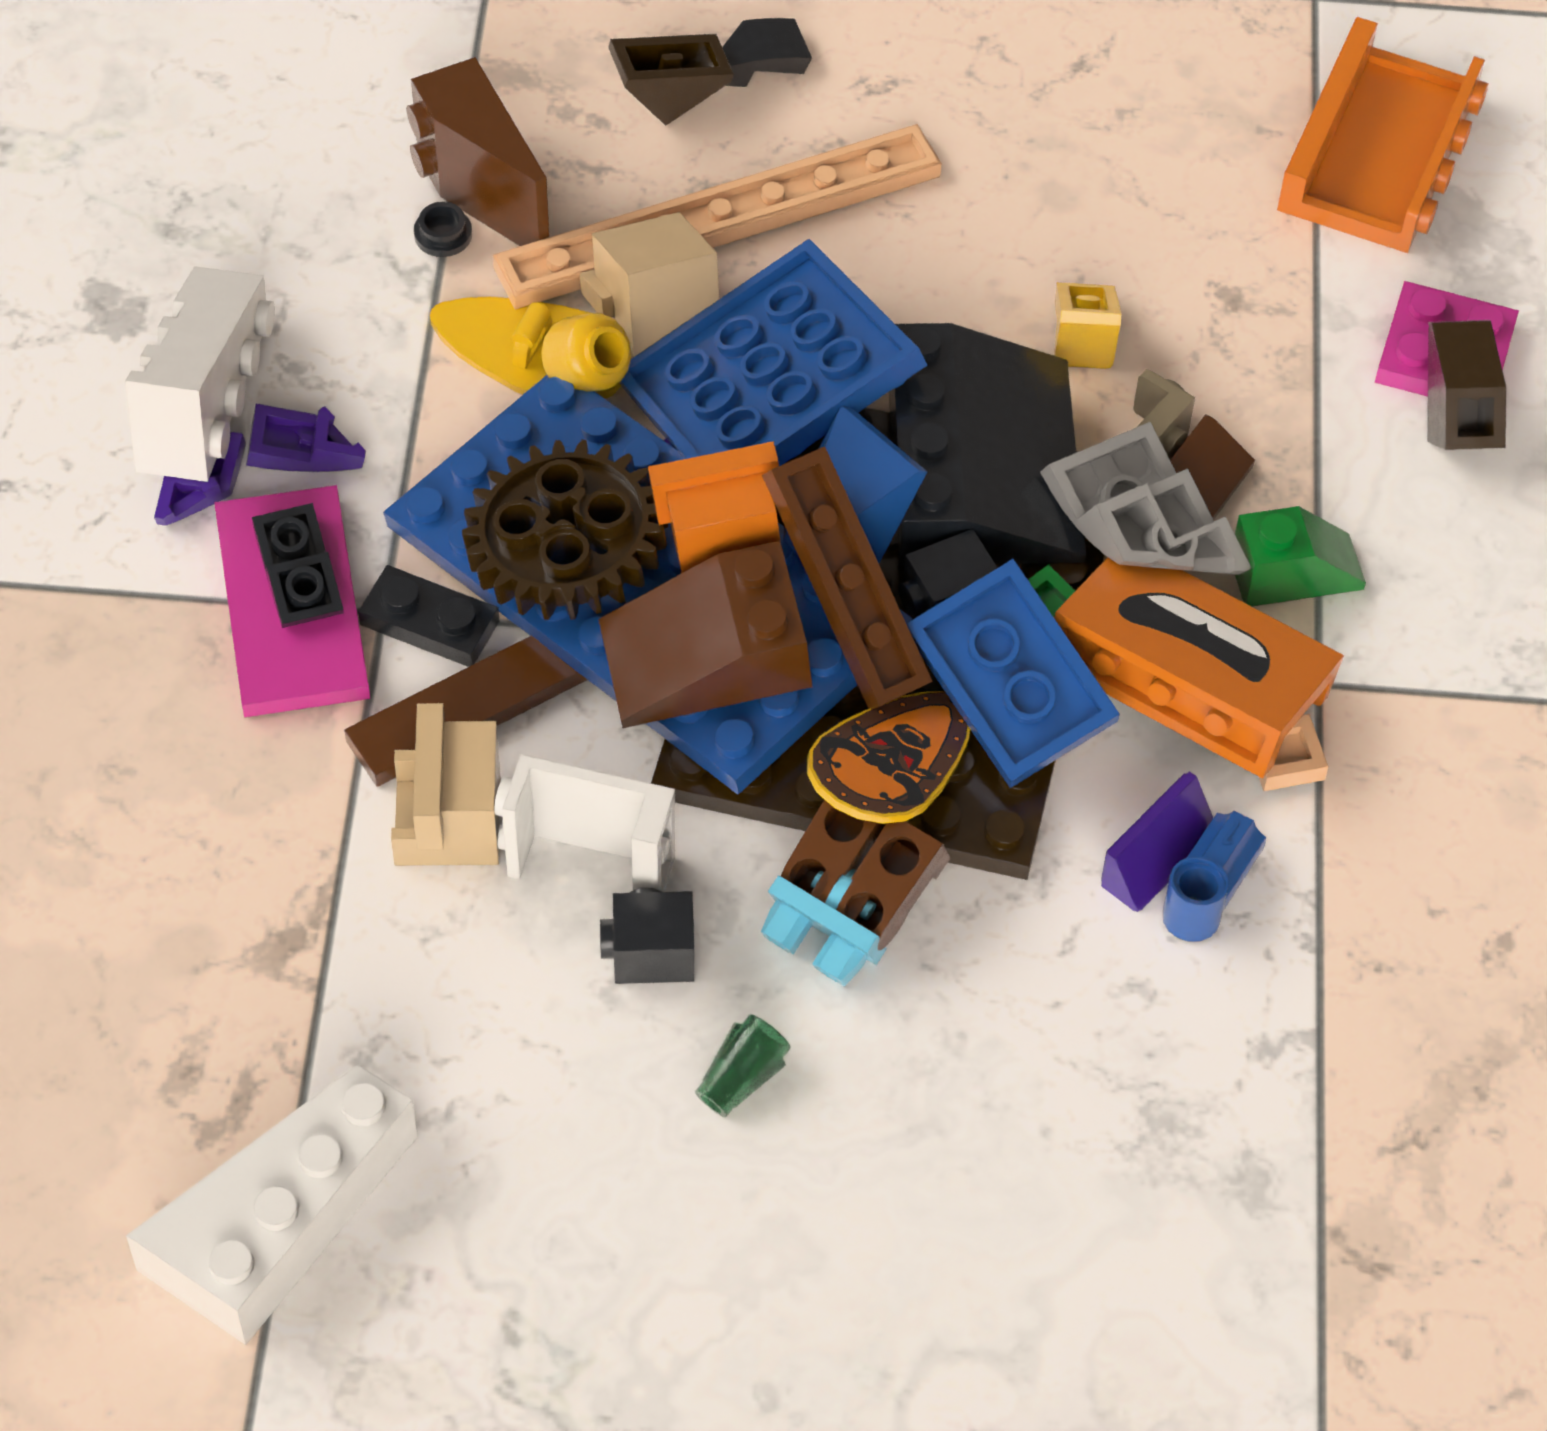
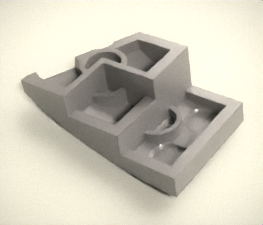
(1140, 509)

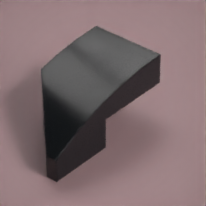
(766, 47)

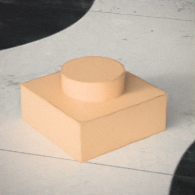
(1299, 758)

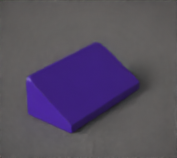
(1147, 852)

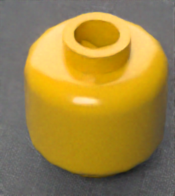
(587, 352)

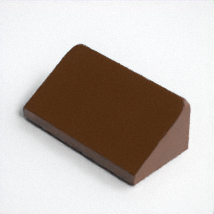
(1214, 462)

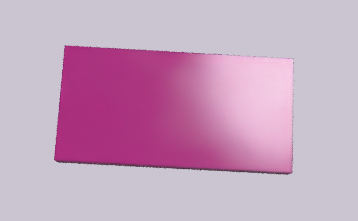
(299, 663)

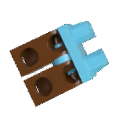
(852, 885)

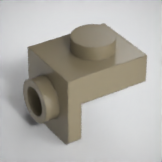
(1166, 407)

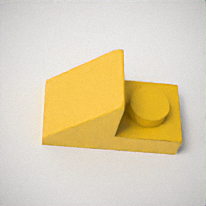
(1087, 324)

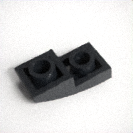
(297, 565)

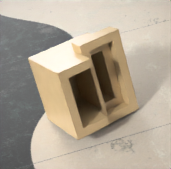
(651, 277)
(447, 793)

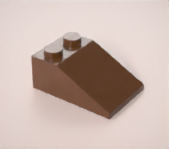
(477, 152)
(708, 638)

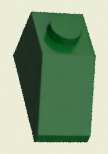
(1294, 557)

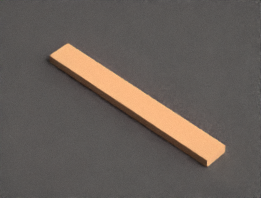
(734, 208)

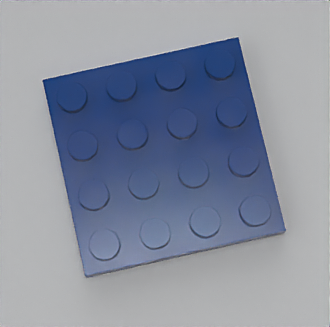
(771, 361)

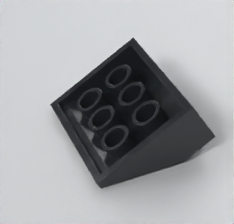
(983, 430)

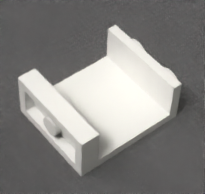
(587, 812)

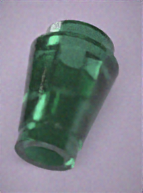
(742, 1064)

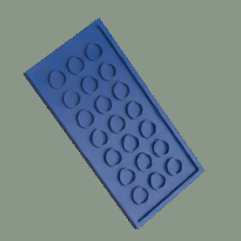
(726, 741)

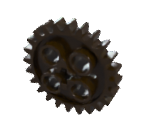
(564, 529)

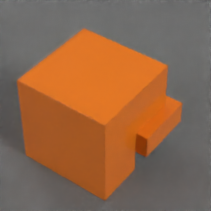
(716, 502)

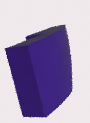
(300, 442)
(186, 497)

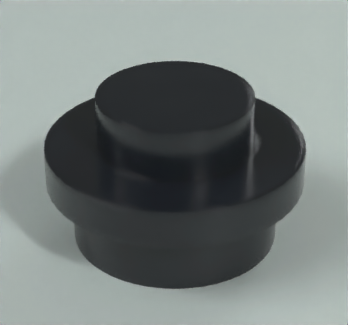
(442, 230)

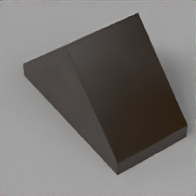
(671, 71)

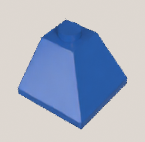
(874, 474)

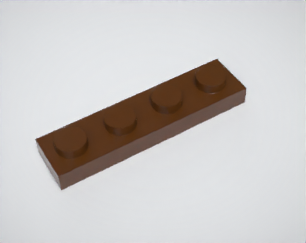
(847, 578)

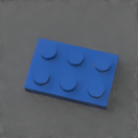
(1012, 673)

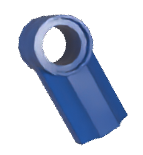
(1211, 875)

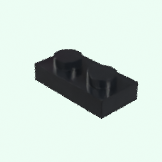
(429, 616)

